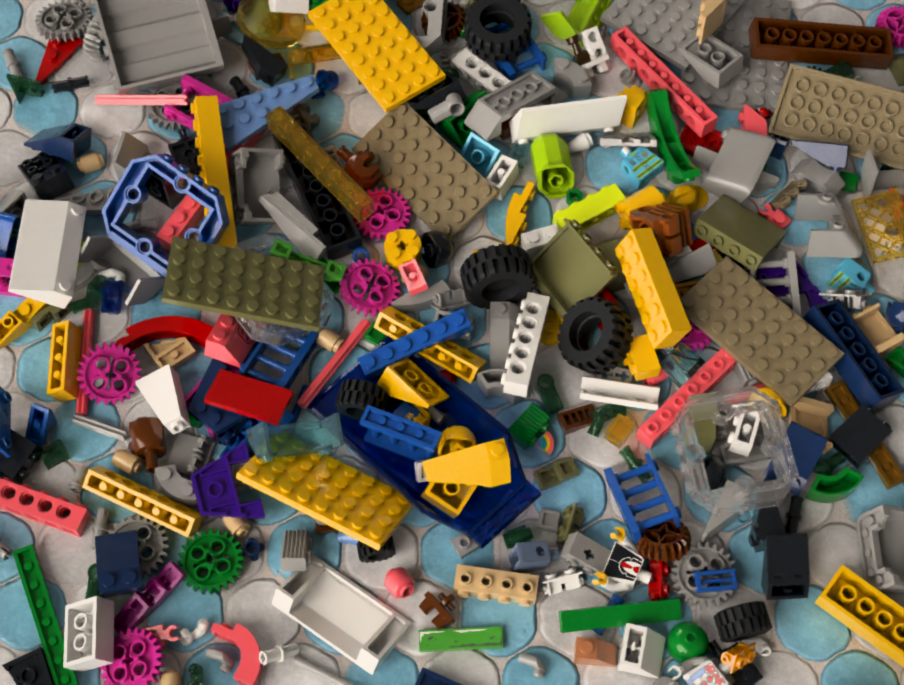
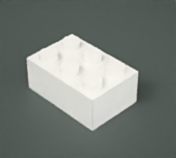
(89, 634)

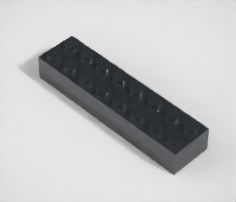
(322, 208)

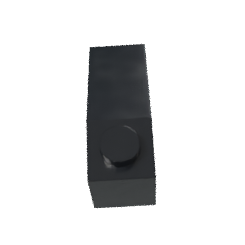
(265, 64)

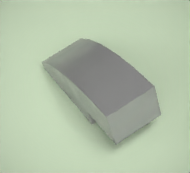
(420, 301)

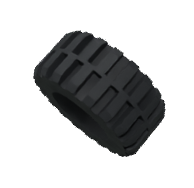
(497, 45)
(497, 275)
(612, 344)

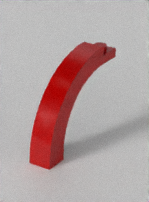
(165, 328)

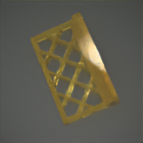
(895, 210)

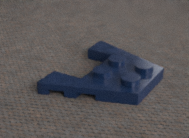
(212, 417)

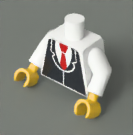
(622, 566)

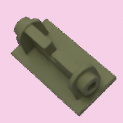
(572, 517)

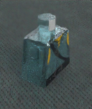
(680, 363)

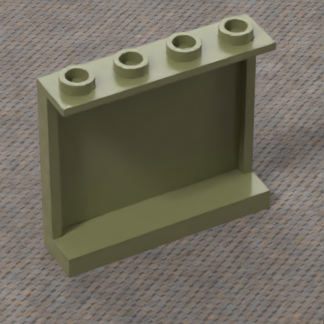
(738, 232)
(571, 268)

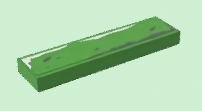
(460, 639)

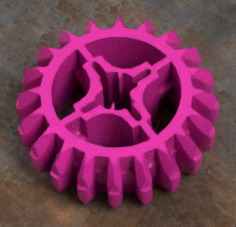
(891, 19)

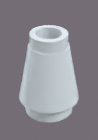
(580, 143)

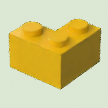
(634, 106)
(642, 359)

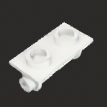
(569, 578)

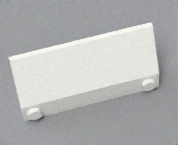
(568, 118)
(48, 251)
(341, 614)

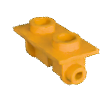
(739, 656)

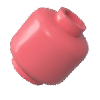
(399, 582)

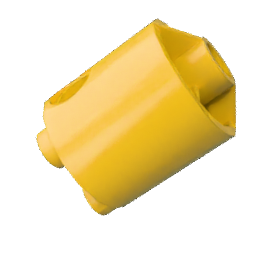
(646, 197)

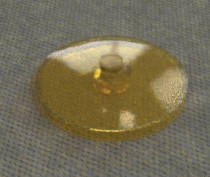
(269, 28)

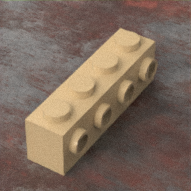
(495, 585)

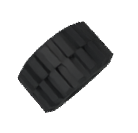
(356, 395)
(742, 621)

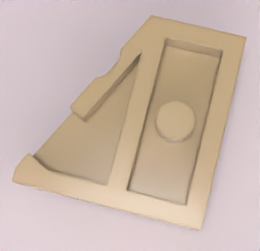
(170, 352)

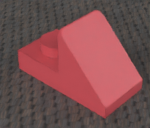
(413, 277)

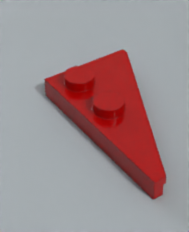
(56, 56)

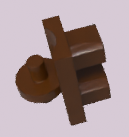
(431, 603)

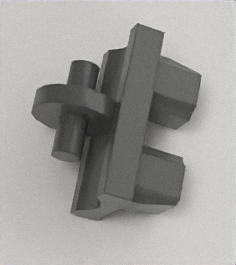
(301, 115)

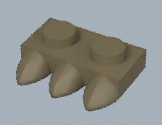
(790, 192)

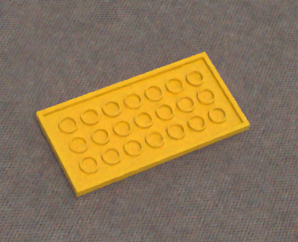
(377, 49)
(331, 494)

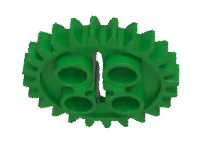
(206, 544)

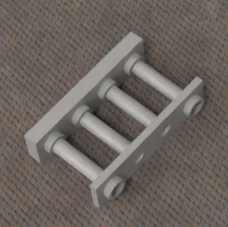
(789, 281)

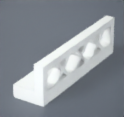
(619, 392)

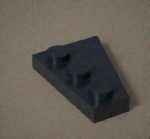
(30, 669)

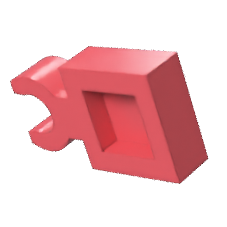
(777, 217)
(163, 633)

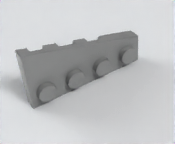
(93, 201)
(731, 459)

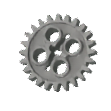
(63, 20)
(156, 113)
(154, 542)
(704, 557)

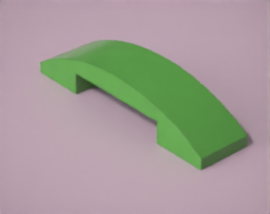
(333, 270)

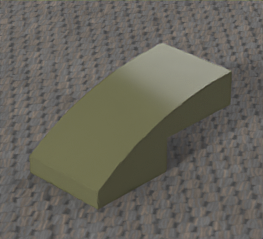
(49, 313)
(556, 474)

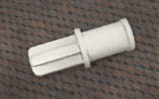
(278, 653)

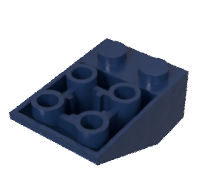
(62, 141)

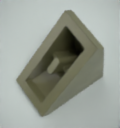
(897, 68)

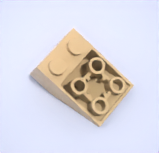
(710, 18)

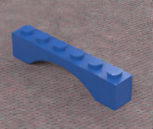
(437, 332)

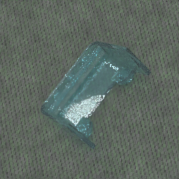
(295, 438)

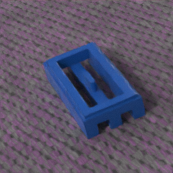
(698, 582)

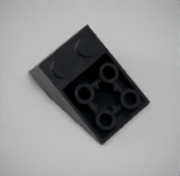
(46, 176)
(786, 566)

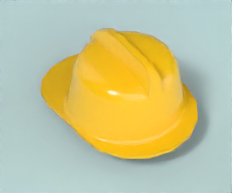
(689, 196)

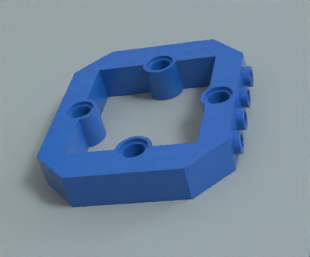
(123, 199)

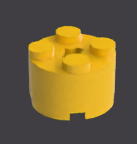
(402, 247)

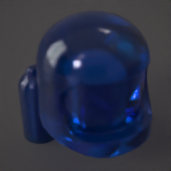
(326, 81)

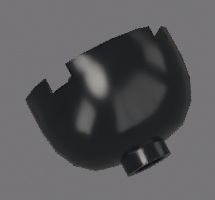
(437, 248)
(715, 471)

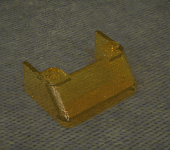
(310, 54)

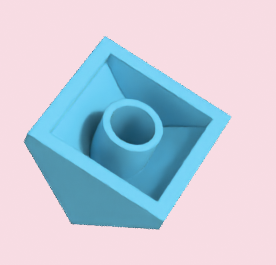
(480, 154)

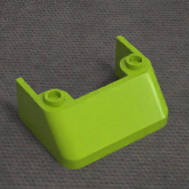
(583, 16)

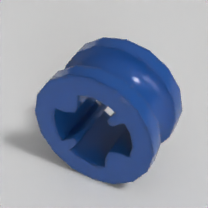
(361, 250)

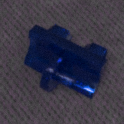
(112, 297)

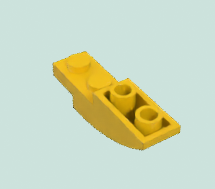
(517, 213)
(18, 322)

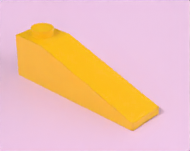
(477, 465)

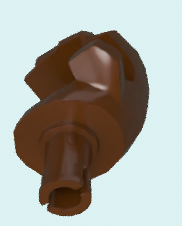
(355, 167)
(148, 440)

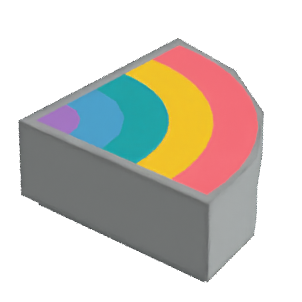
(545, 444)

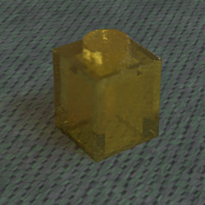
(619, 430)

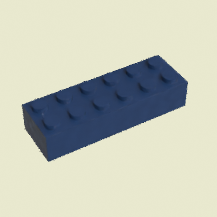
(861, 364)

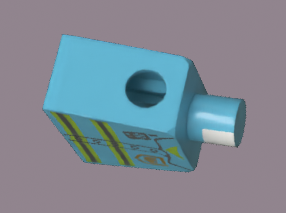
(640, 165)
(850, 276)

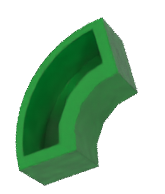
(834, 487)

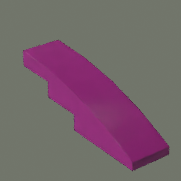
(146, 602)

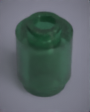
(517, 535)

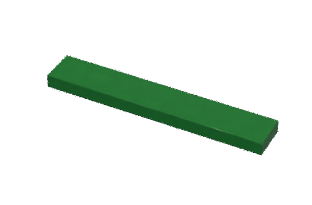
(619, 615)

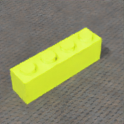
(591, 209)

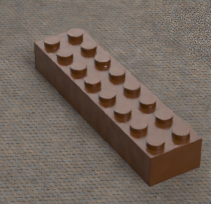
(820, 43)

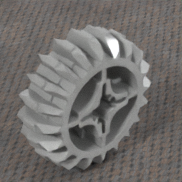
(92, 43)

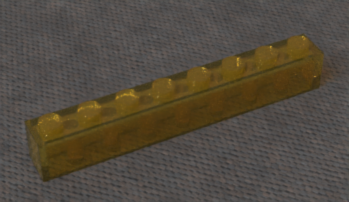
(320, 164)

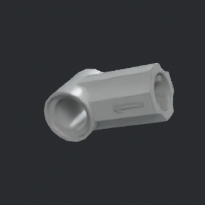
(447, 108)

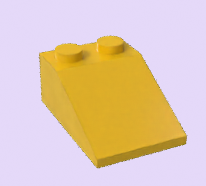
(409, 383)
(449, 497)

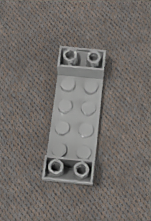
(507, 100)

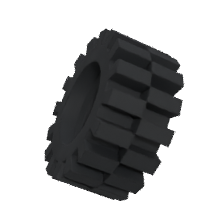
(369, 554)

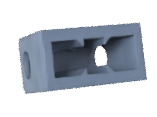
(531, 556)

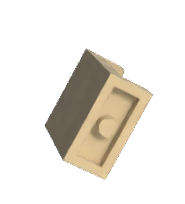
(878, 330)
(812, 415)

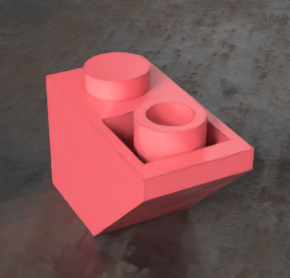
(752, 121)

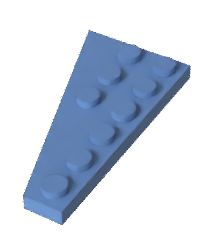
(247, 114)

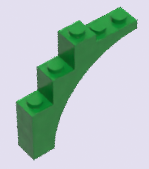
(677, 164)

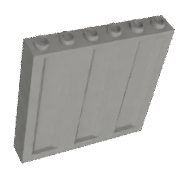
(156, 41)

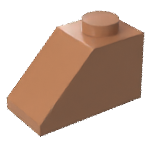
(594, 652)

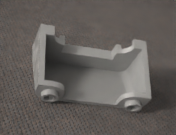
(737, 164)
(251, 175)
(882, 547)

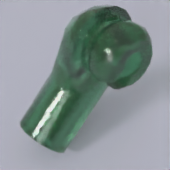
(196, 674)

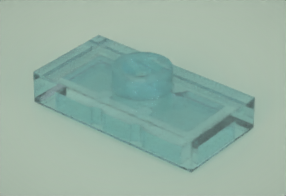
(520, 153)

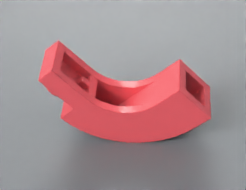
(250, 667)

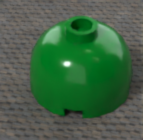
(687, 641)

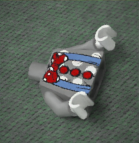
(704, 671)

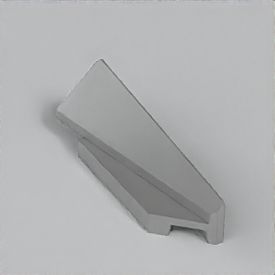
(704, 158)
(294, 225)
(688, 264)

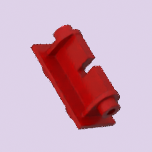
(660, 587)

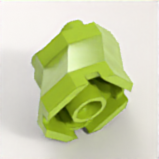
(552, 165)

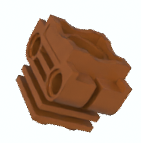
(669, 224)

